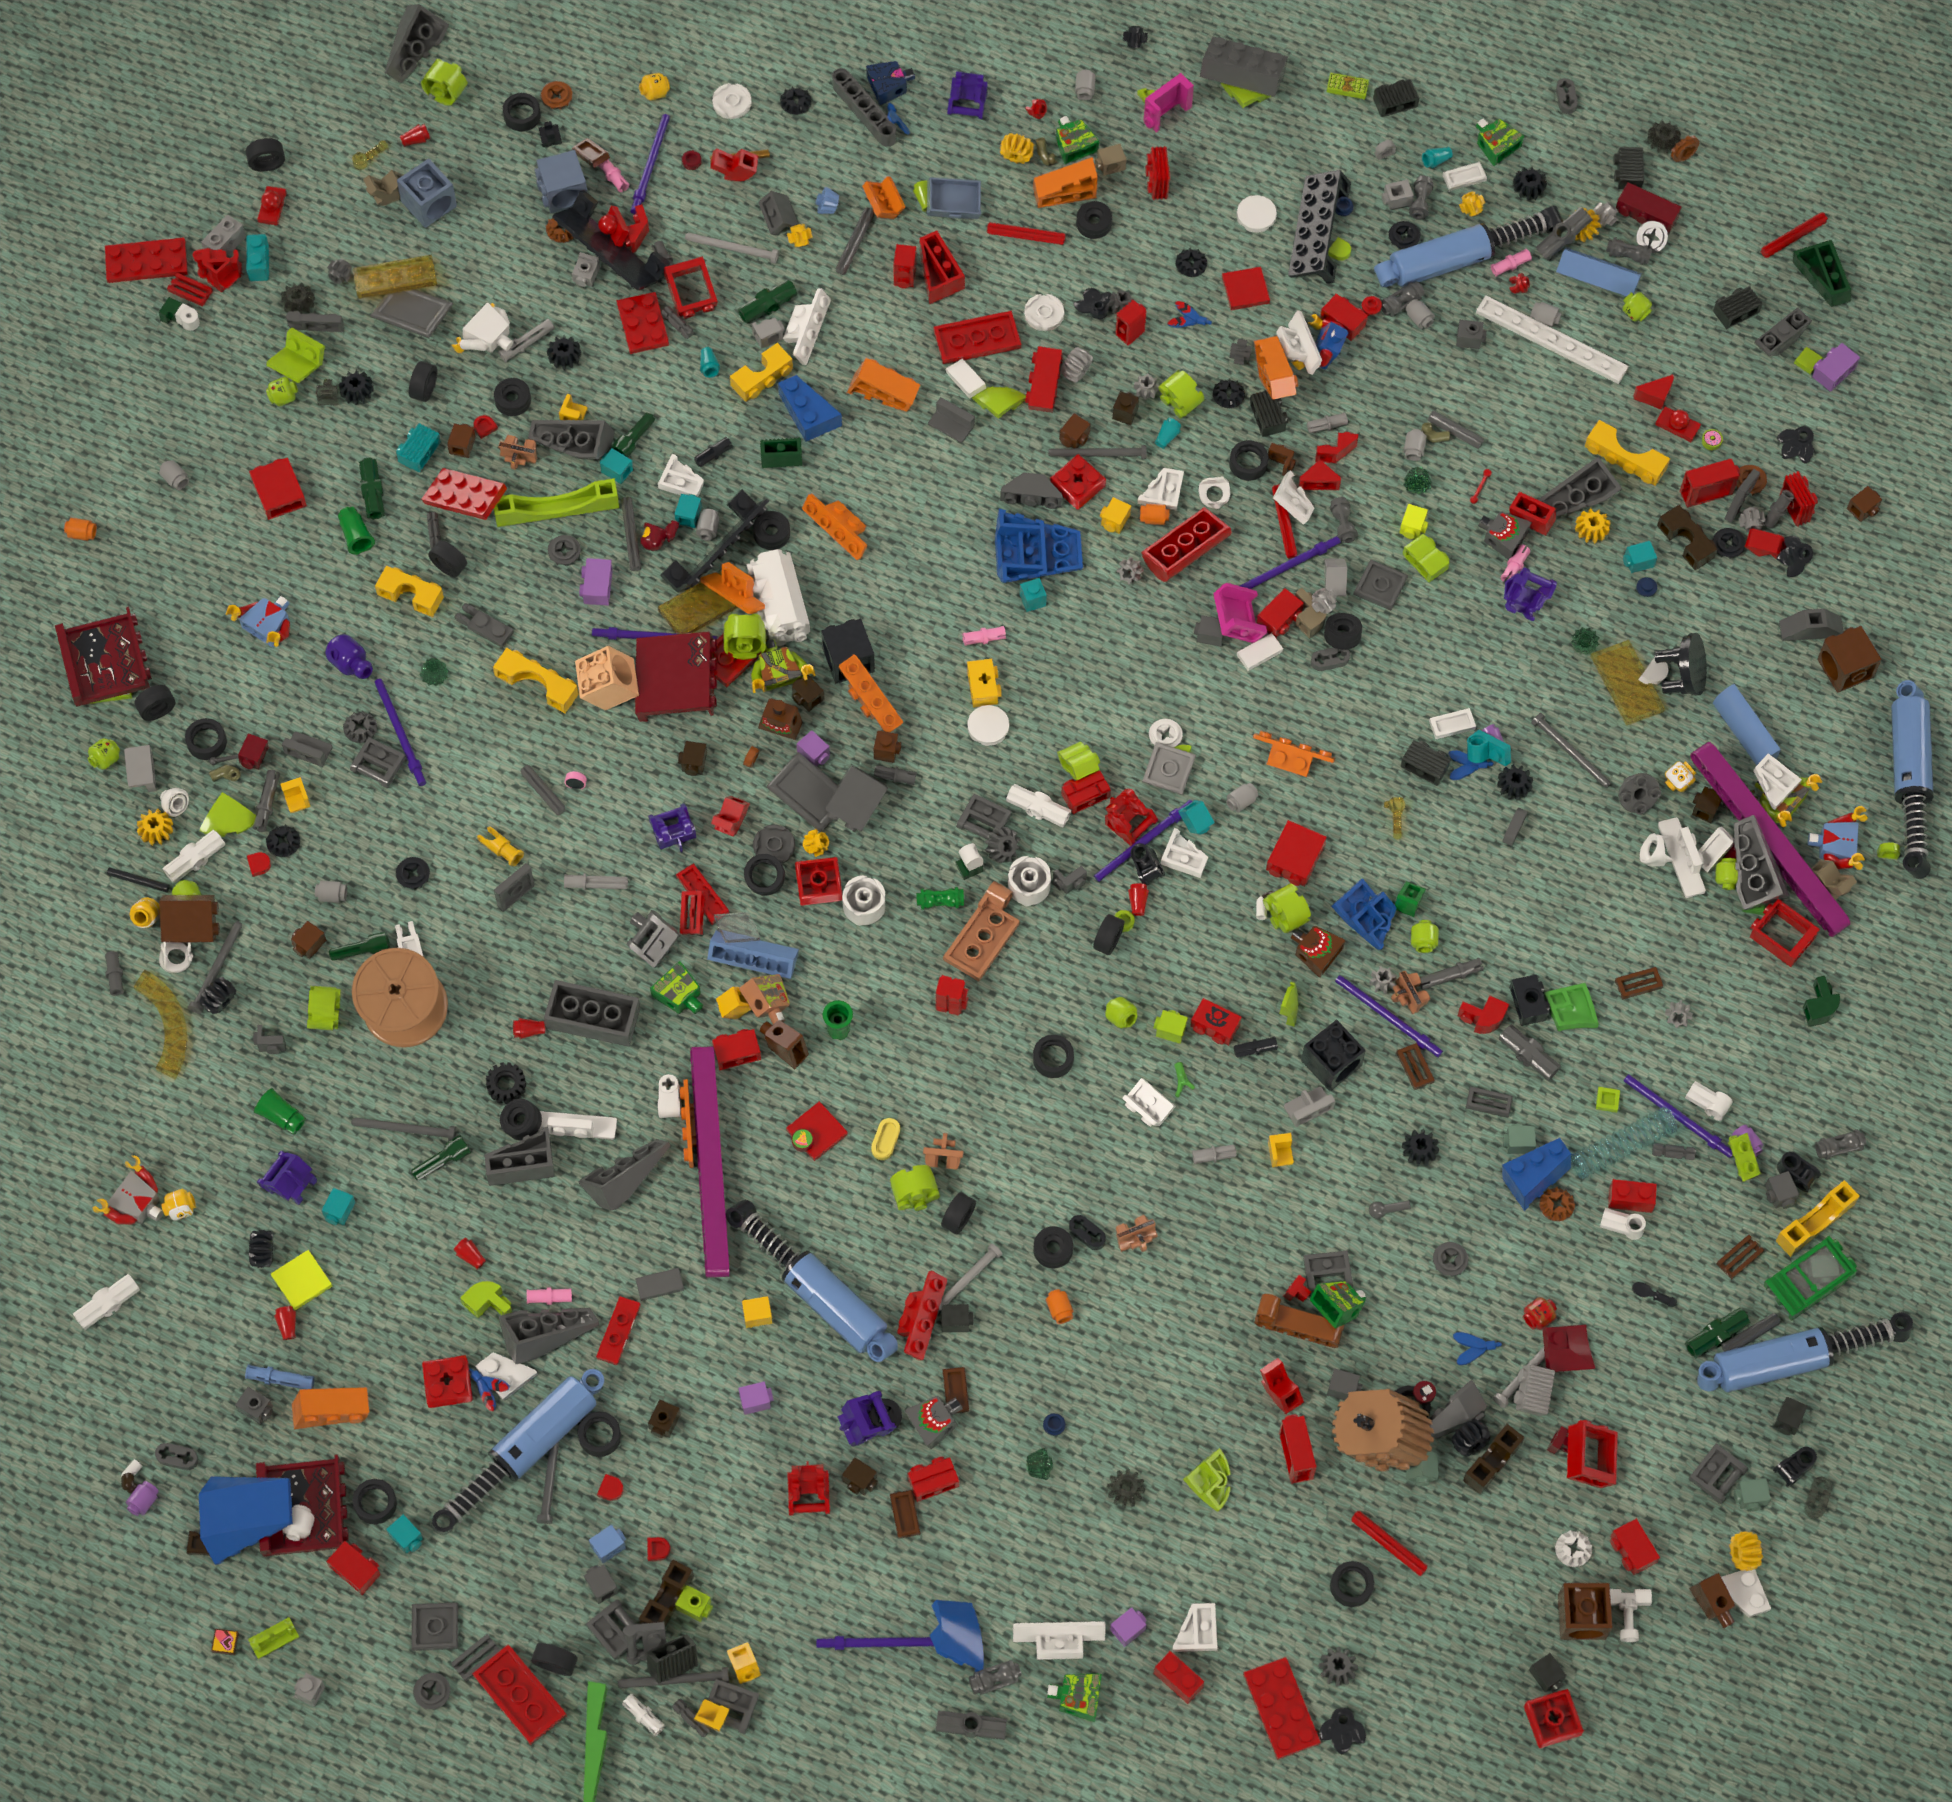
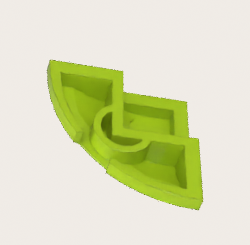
(1243, 96)
(999, 399)
(227, 817)
(1290, 1004)
(1210, 1479)

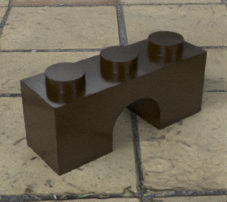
(1679, 523)
(1494, 1459)
(672, 1585)

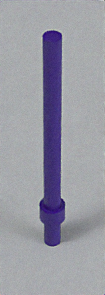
(640, 194)
(1319, 549)
(613, 633)
(414, 764)
(1174, 816)
(1421, 1040)
(1713, 1141)
(840, 1642)

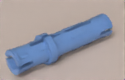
(270, 1375)

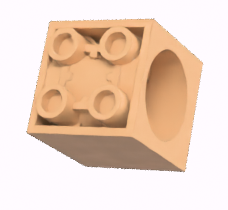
(606, 678)

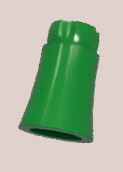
(355, 531)
(838, 1019)
(279, 1112)

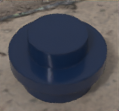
(1344, 206)
(1646, 587)
(1054, 1424)

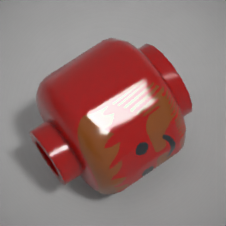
(1540, 1313)

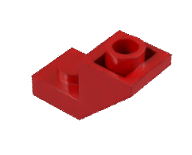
(638, 230)
(1345, 444)
(1764, 543)

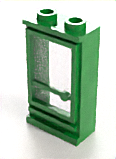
(1811, 1277)

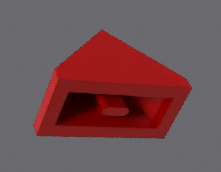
(1654, 392)
(1320, 478)

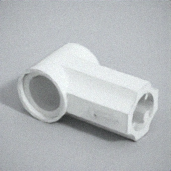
(1714, 1103)
(1620, 1223)

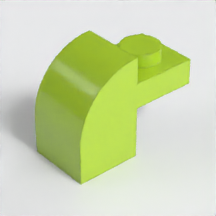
(482, 1296)

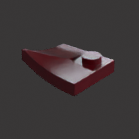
(1567, 1348)

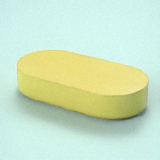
(885, 1139)

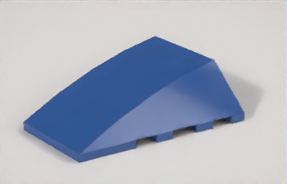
(1034, 548)
(241, 1512)

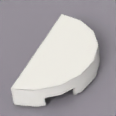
(1654, 673)

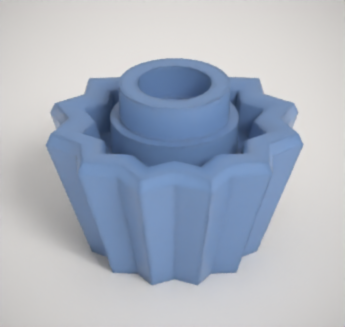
(827, 201)

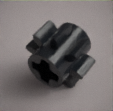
(1135, 36)

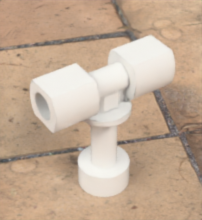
(1628, 1602)

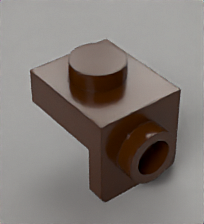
(1282, 455)

